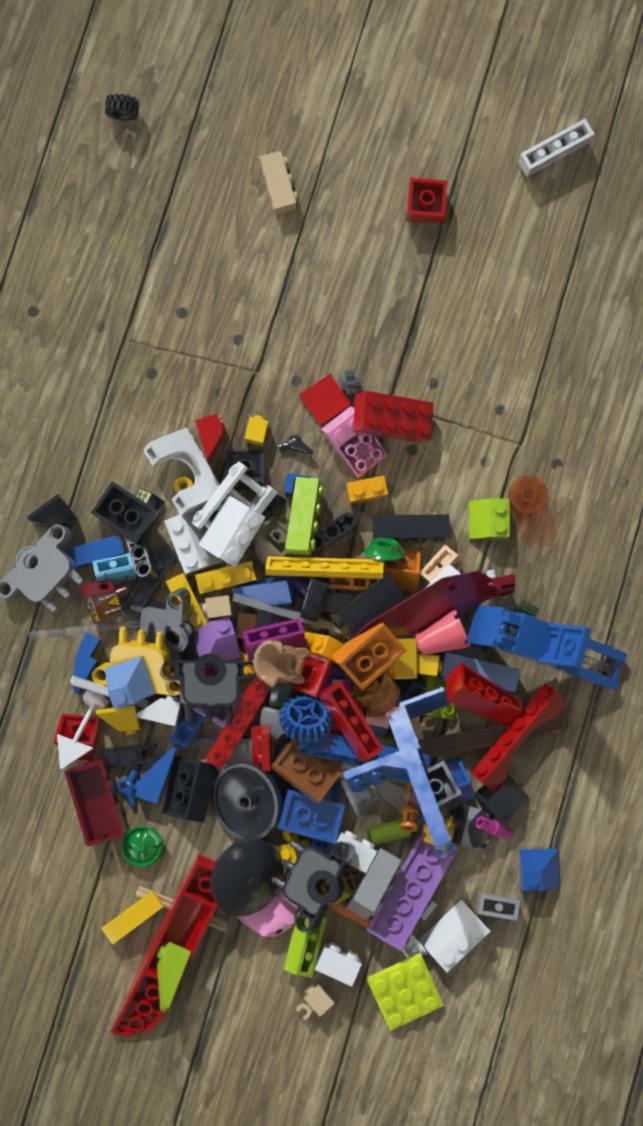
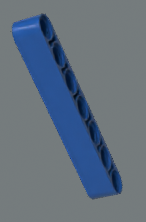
(338, 749)

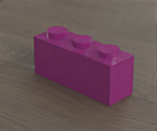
(286, 632)

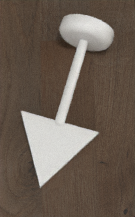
(70, 749)

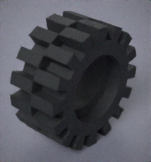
(121, 107)

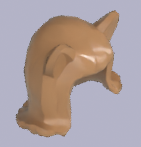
(279, 663)

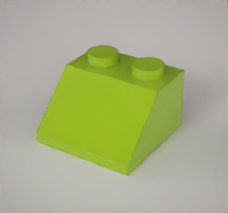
(489, 519)

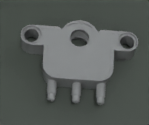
(49, 575)

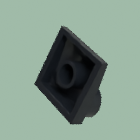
(252, 460)

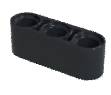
(145, 562)

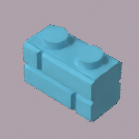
(115, 568)

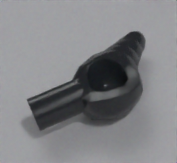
(295, 444)

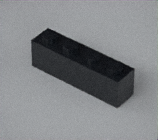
(412, 527)

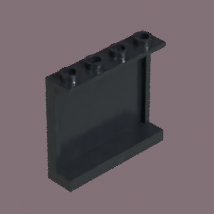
(367, 606)

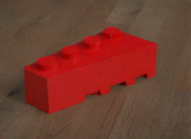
(482, 696)

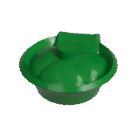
(385, 550)
(142, 846)

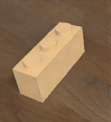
(278, 182)

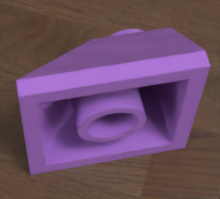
(219, 639)

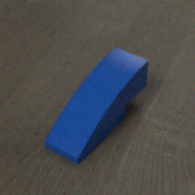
(84, 660)

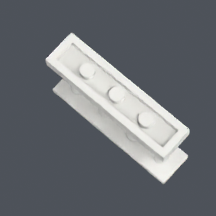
(263, 495)

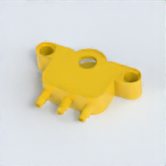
(154, 657)

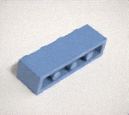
(501, 675)

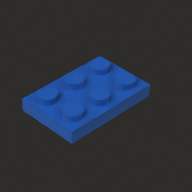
(311, 819)

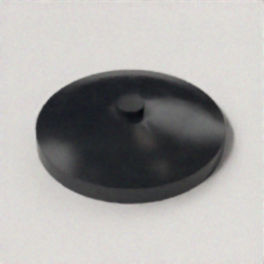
(246, 800)
(244, 877)

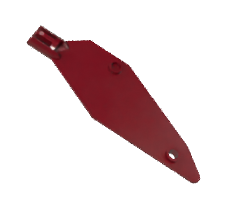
(437, 600)

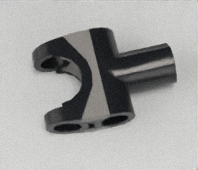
(464, 821)

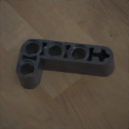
(326, 540)

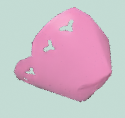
(276, 915)

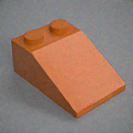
(369, 655)

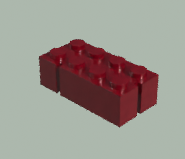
(96, 801)

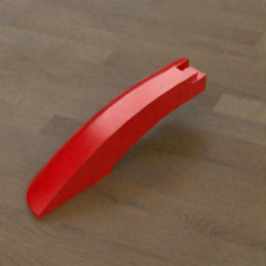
(182, 926)

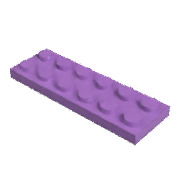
(409, 894)

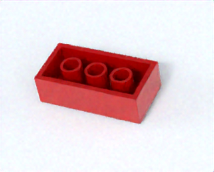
(393, 417)

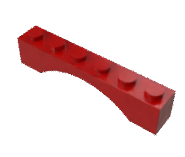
(495, 764)

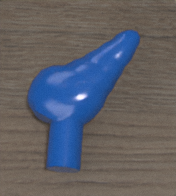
(126, 787)

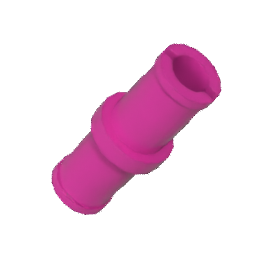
(494, 827)

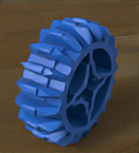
(305, 719)

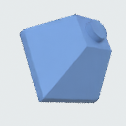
(128, 682)

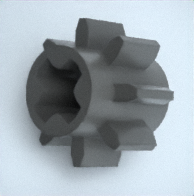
(350, 381)

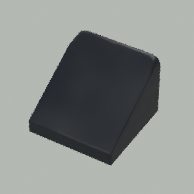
(276, 505)

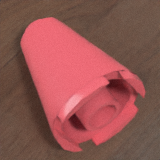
(442, 636)

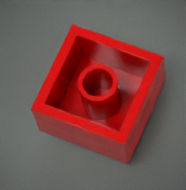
(426, 200)

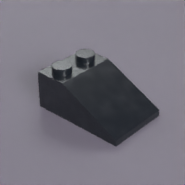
(124, 512)

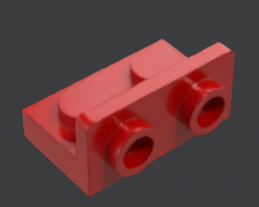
(262, 746)

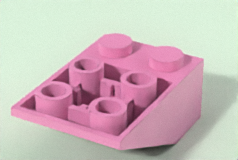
(356, 449)

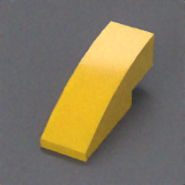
(132, 917)

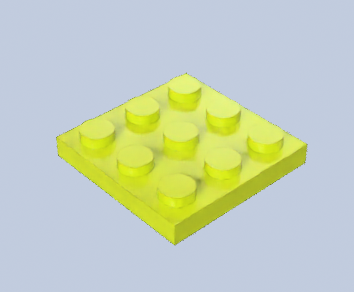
(405, 991)

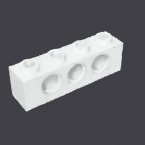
(556, 147)

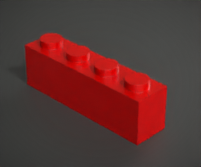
(350, 721)

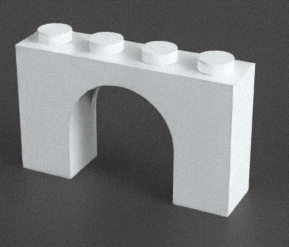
(182, 447)

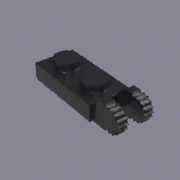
(128, 755)

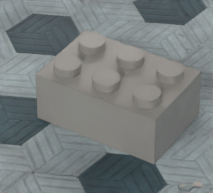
(374, 885)

